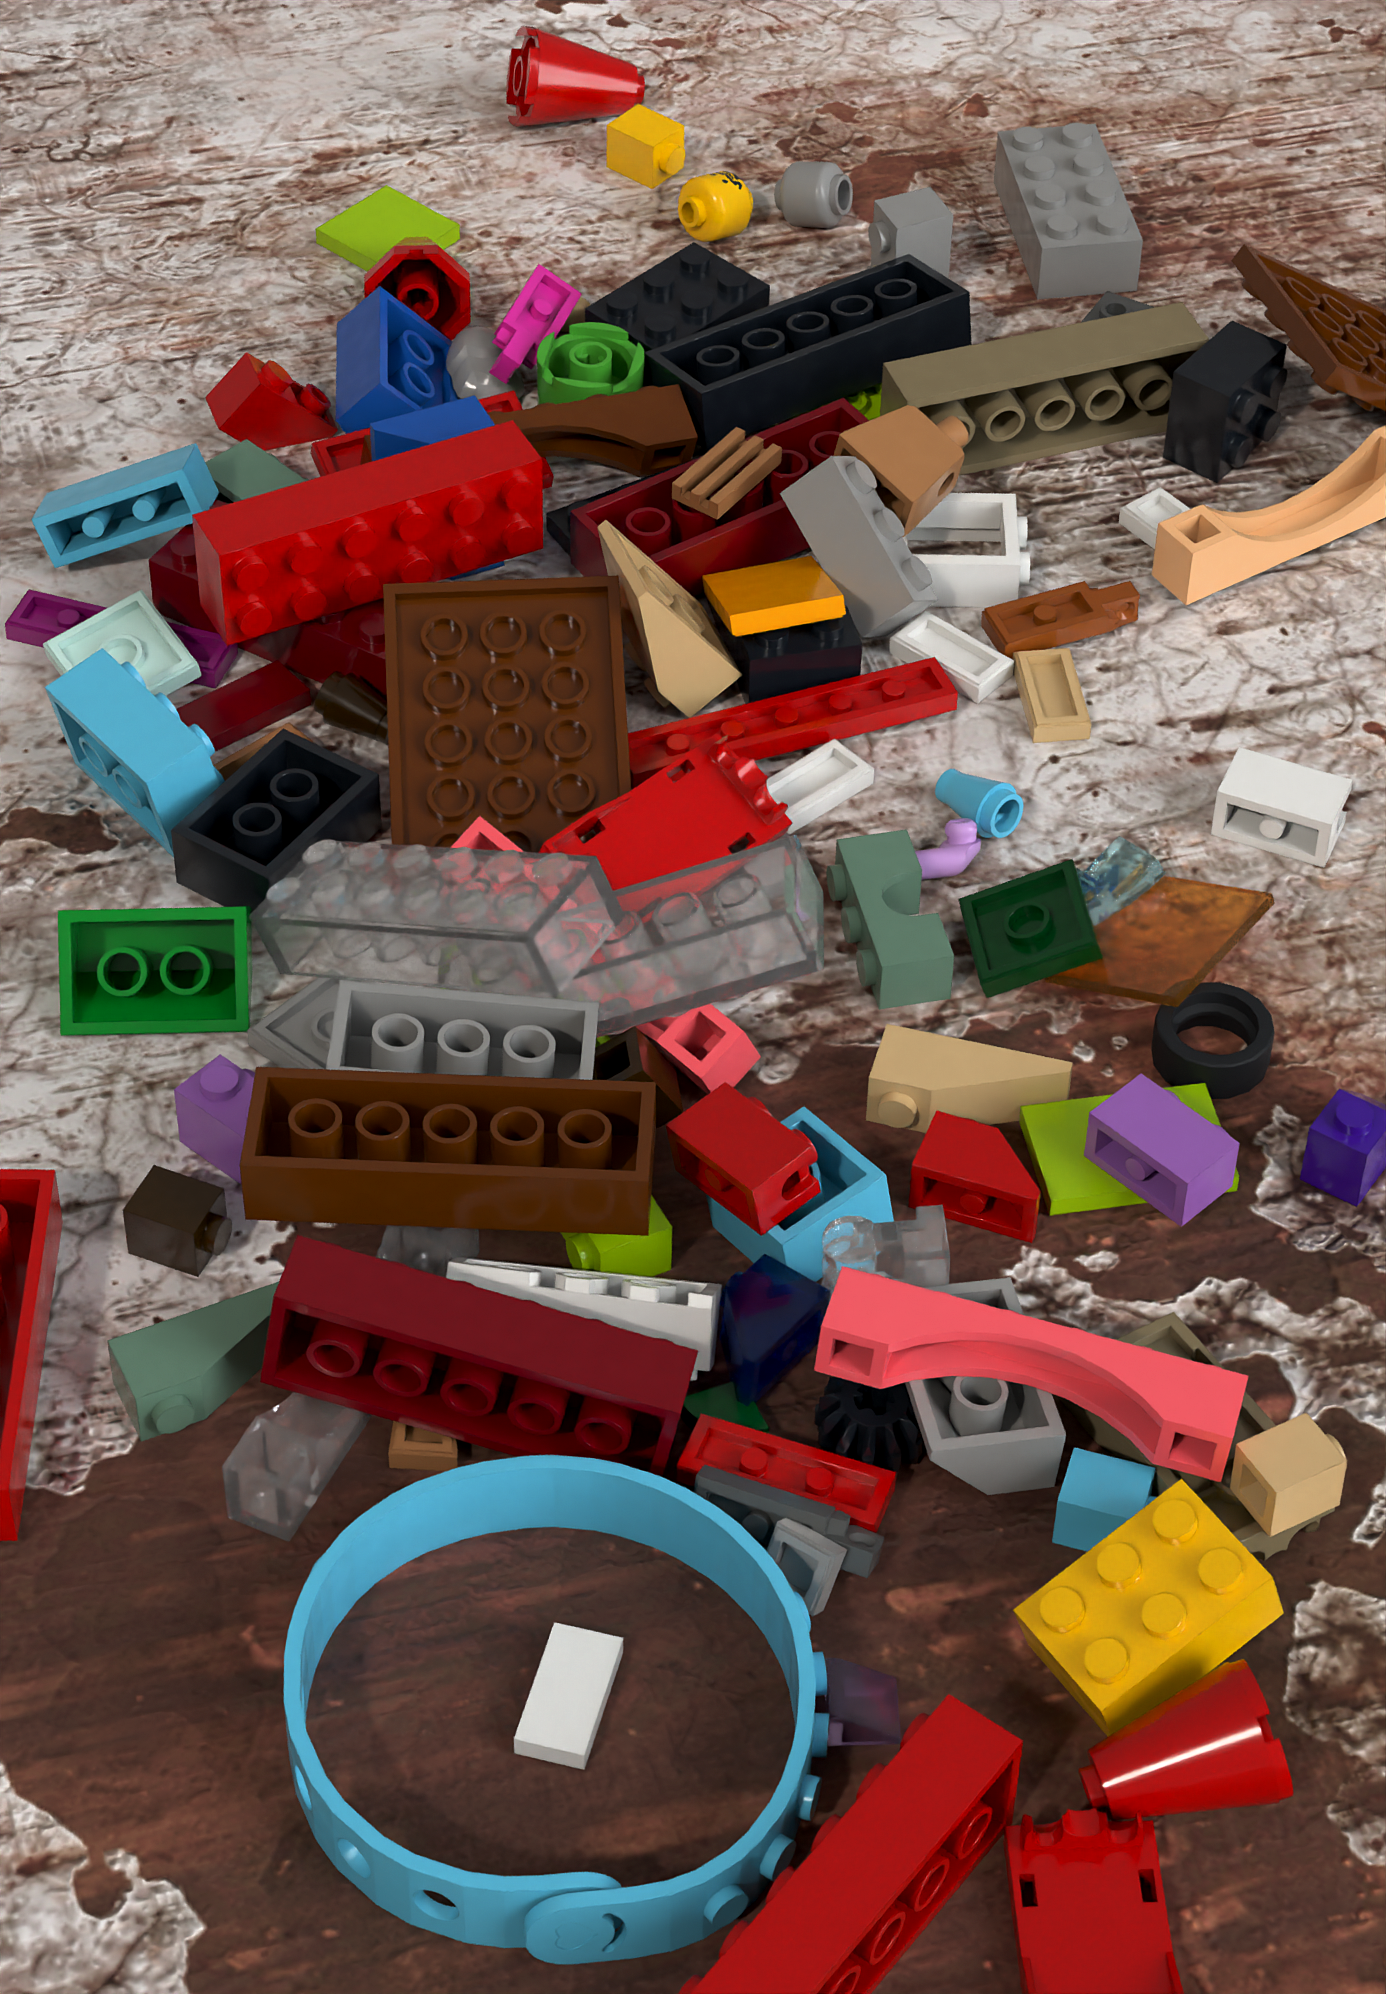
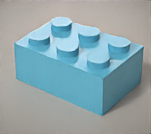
(134, 744)

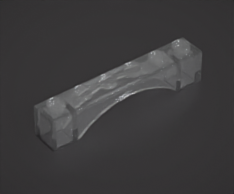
(303, 1440)

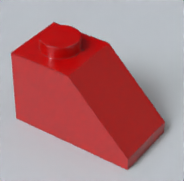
(974, 1178)

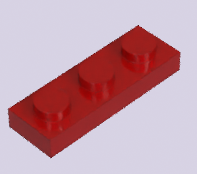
(790, 1466)

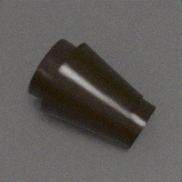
(353, 706)

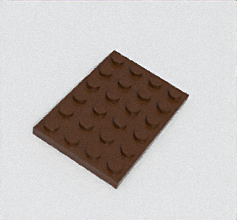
(503, 706)

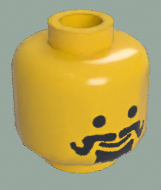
(715, 206)

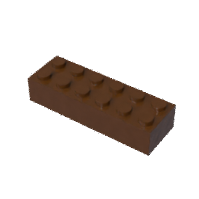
(449, 1151)

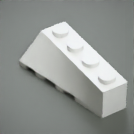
(642, 1304)

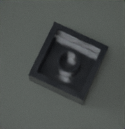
(1225, 401)

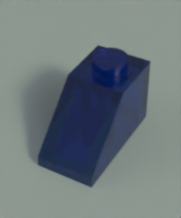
(768, 1324)

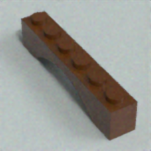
(628, 430)

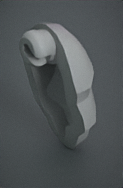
(470, 362)

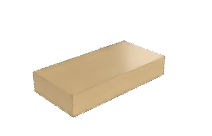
(1051, 695)

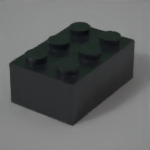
(680, 298)
(269, 815)

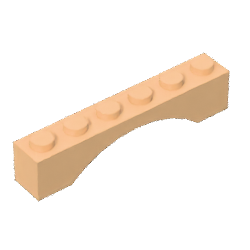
(1216, 548)

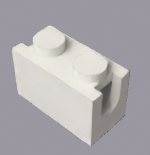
(1281, 807)

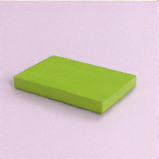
(1056, 1145)

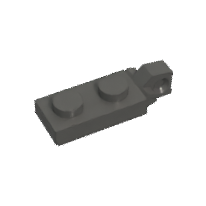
(761, 1506)

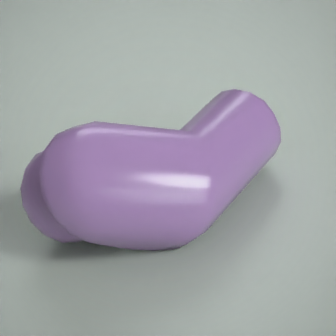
(953, 853)

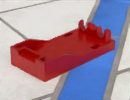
(679, 823)
(1088, 1907)

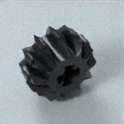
(868, 1424)

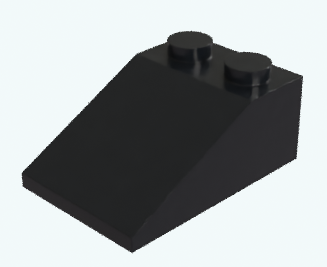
(793, 656)

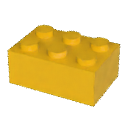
(1149, 1609)

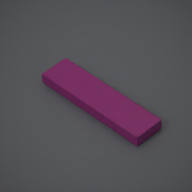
(45, 616)

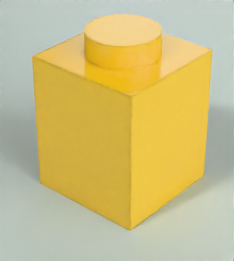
(645, 146)

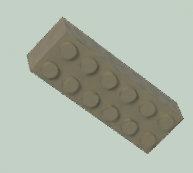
(1051, 386)

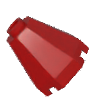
(425, 282)

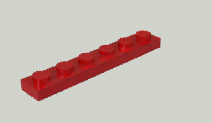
(801, 717)

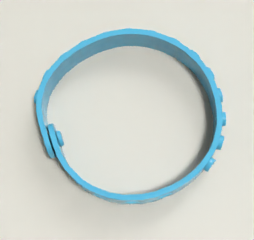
(573, 1913)

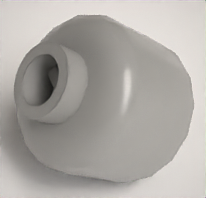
(813, 194)

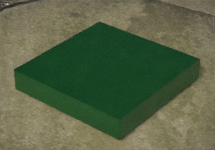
(1030, 928)

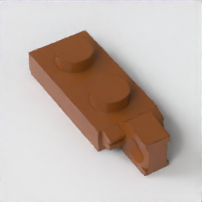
(1059, 616)

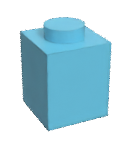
(1099, 1497)

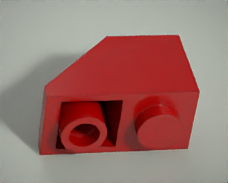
(269, 407)

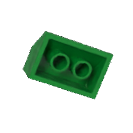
(155, 970)

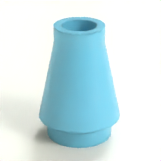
(985, 801)

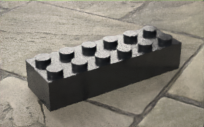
(811, 347)

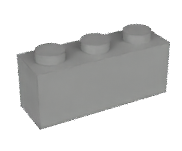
(860, 545)

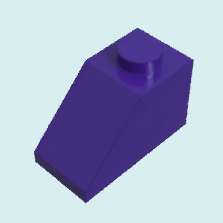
(1346, 1146)

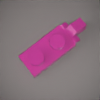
(535, 313)

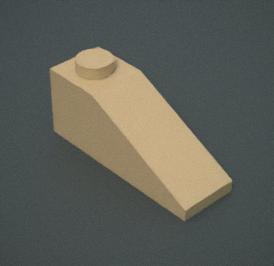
(968, 1079)

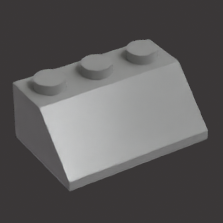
(989, 1428)

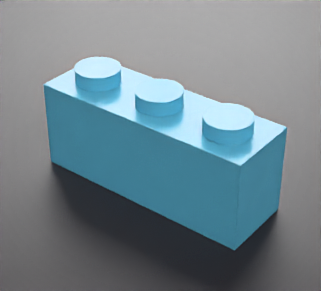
(124, 505)

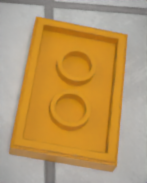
(773, 596)

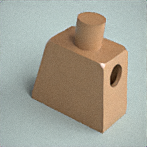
(910, 459)

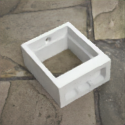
(976, 578)

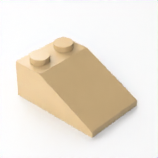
(666, 629)

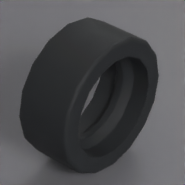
(1223, 1008)

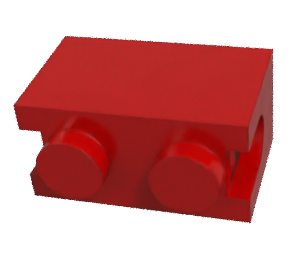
(744, 1157)

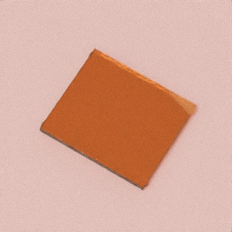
(1168, 940)

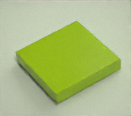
(380, 222)

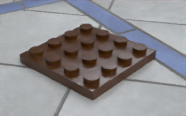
(1326, 326)

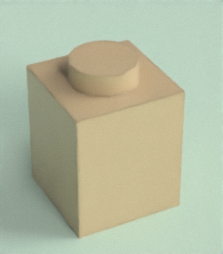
(1288, 1474)

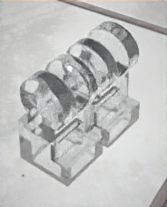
(897, 1250)

